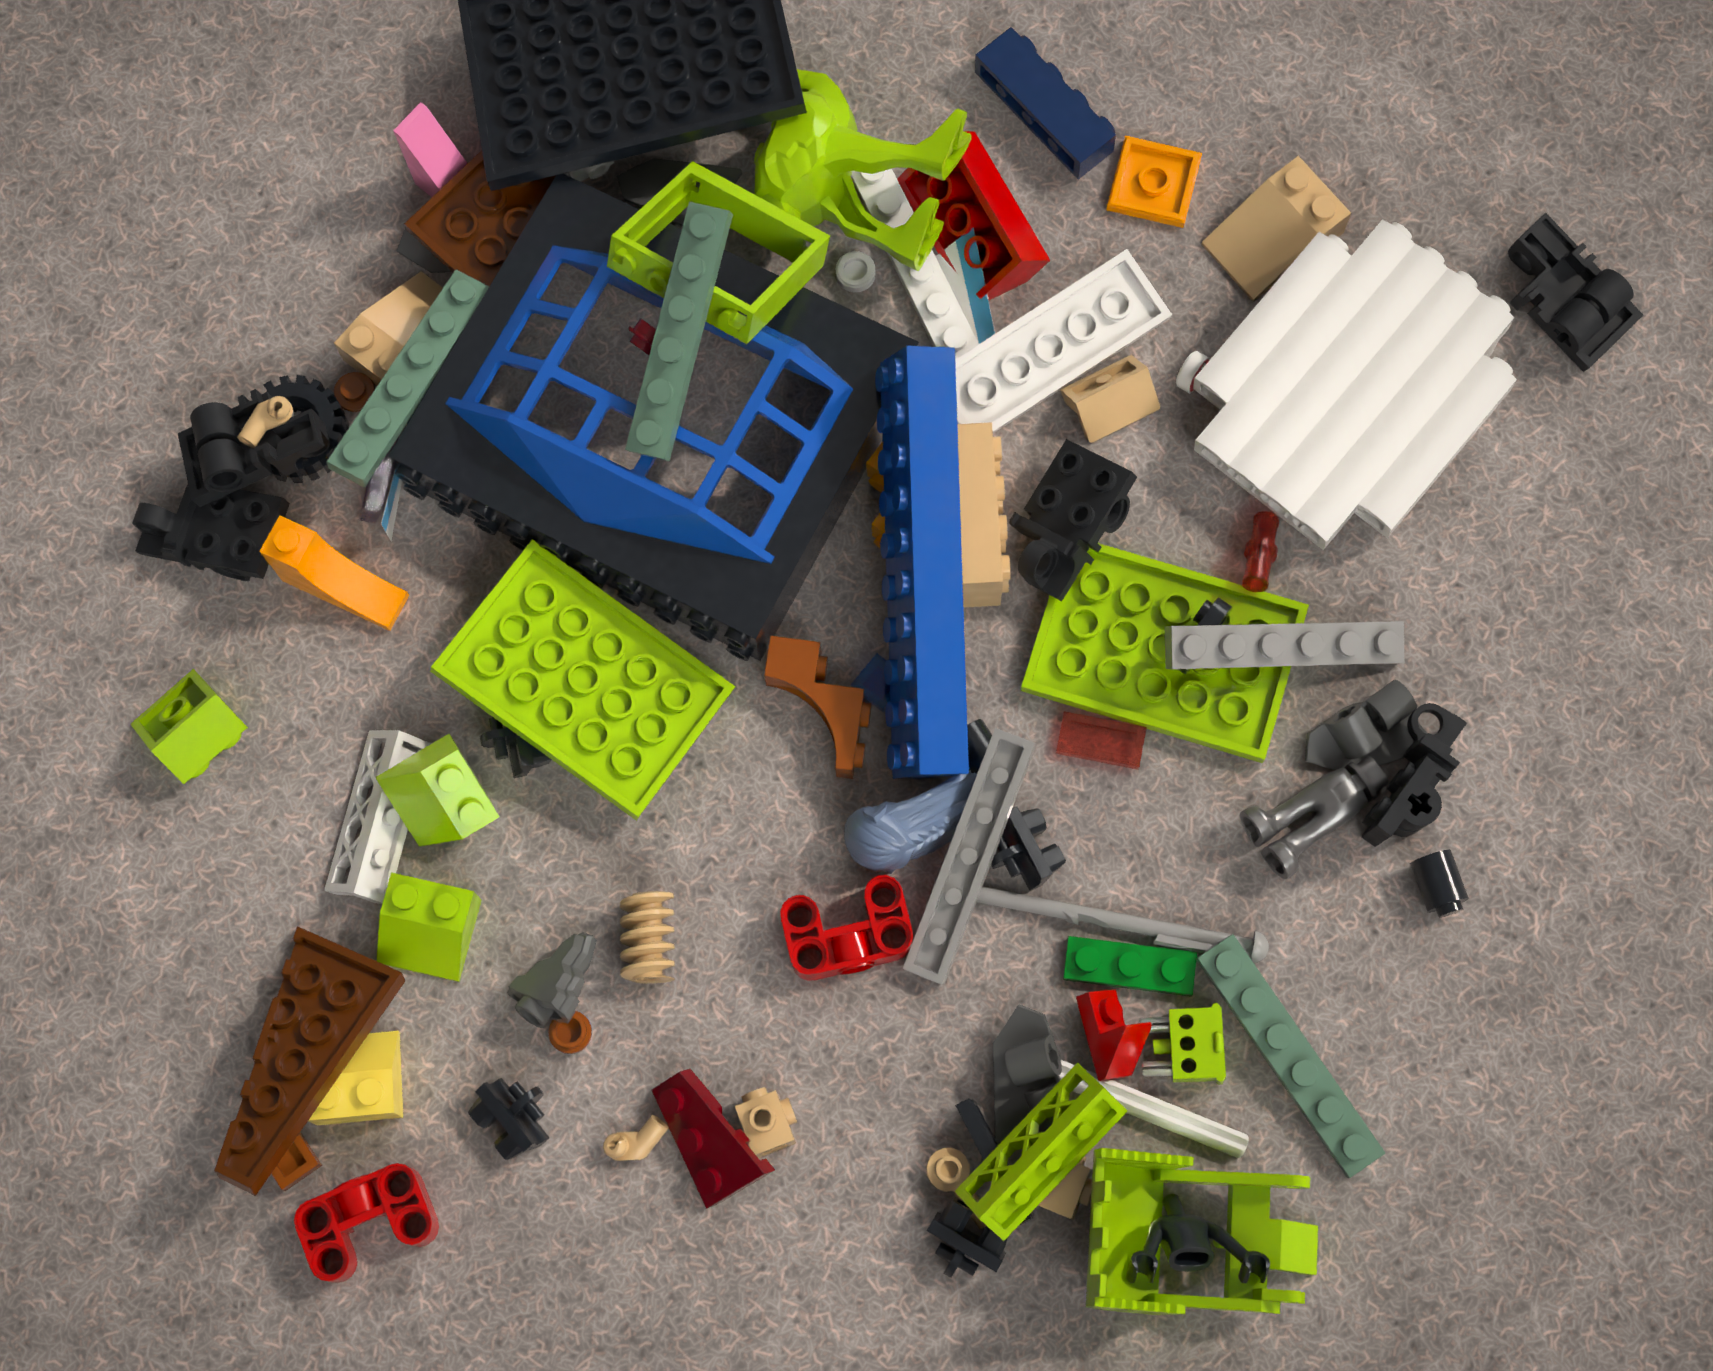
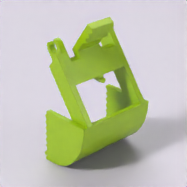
(1130, 1197)

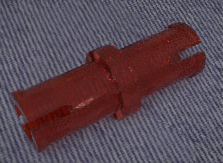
(1258, 569)

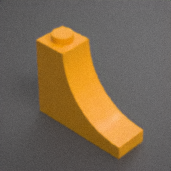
(317, 568)

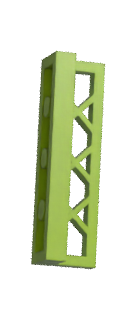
(1045, 1155)

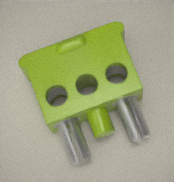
(1208, 1045)

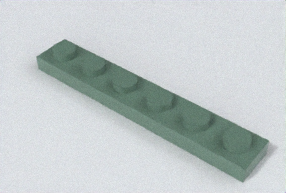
(679, 331)
(406, 381)
(1290, 1056)

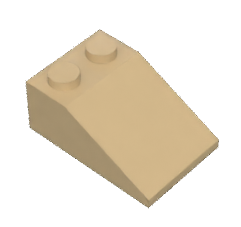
(1275, 227)
(386, 326)

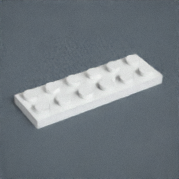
(1057, 343)

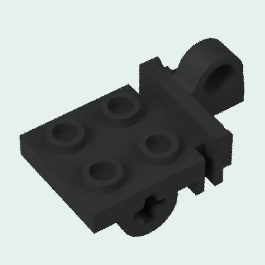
(1571, 296)
(221, 464)
(1069, 514)
(213, 536)
(1416, 783)

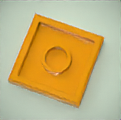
(1154, 181)

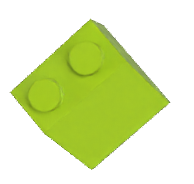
(189, 727)
(438, 794)
(426, 926)

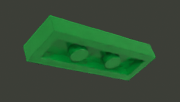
(1130, 966)

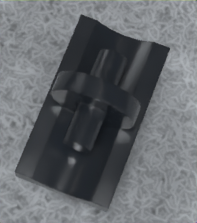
(521, 753)
(1021, 853)
(515, 1112)
(951, 1229)

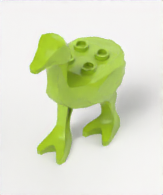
(811, 161)

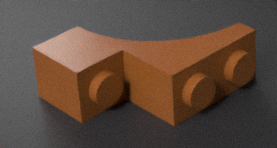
(796, 667)

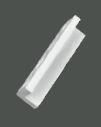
(382, 832)

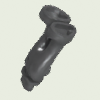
(1333, 798)

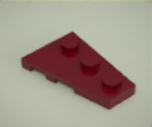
(709, 1145)

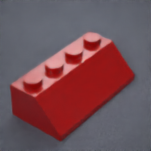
(980, 199)

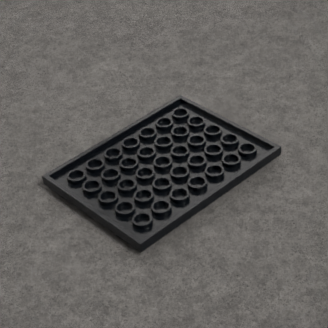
(620, 78)

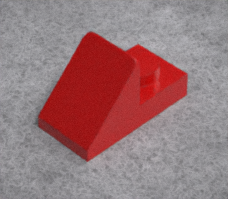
(1112, 1044)

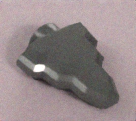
(554, 983)

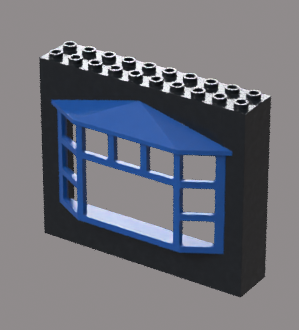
(614, 518)

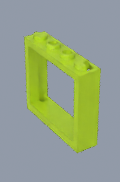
(751, 218)

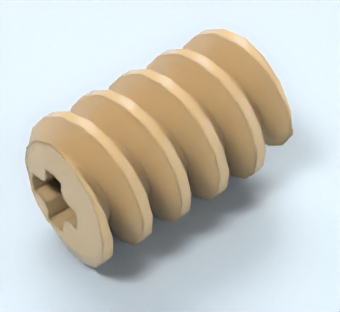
(646, 937)

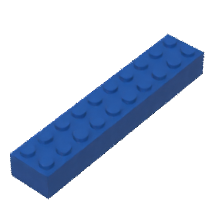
(922, 564)

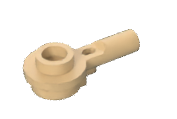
(947, 1171)

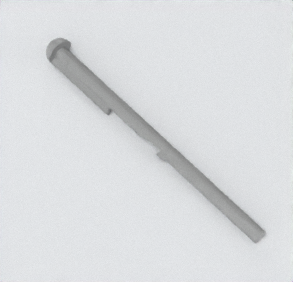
(1166, 933)

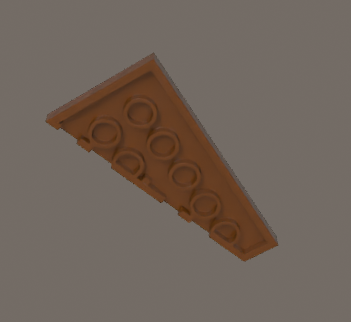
(472, 225)
(307, 1040)

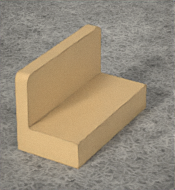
(1112, 397)

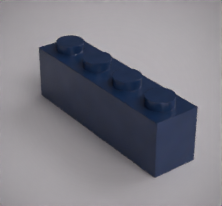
(1045, 102)

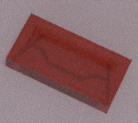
(1101, 740)

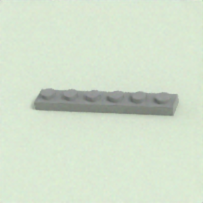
(1283, 645)
(969, 856)

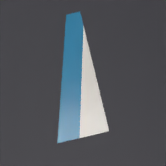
(966, 285)
(391, 506)

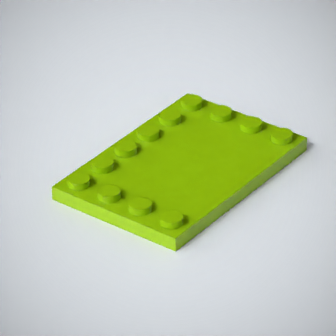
(1108, 653)
(583, 679)

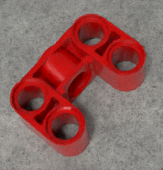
(850, 946)
(355, 1204)

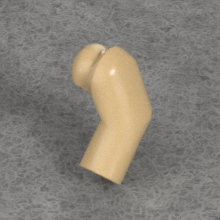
(265, 417)
(635, 1144)

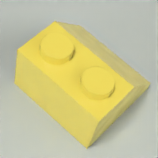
(367, 1086)

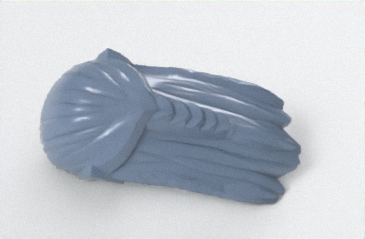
(898, 832)

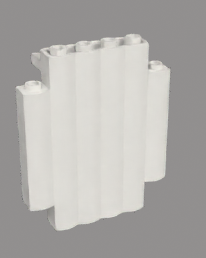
(1354, 382)

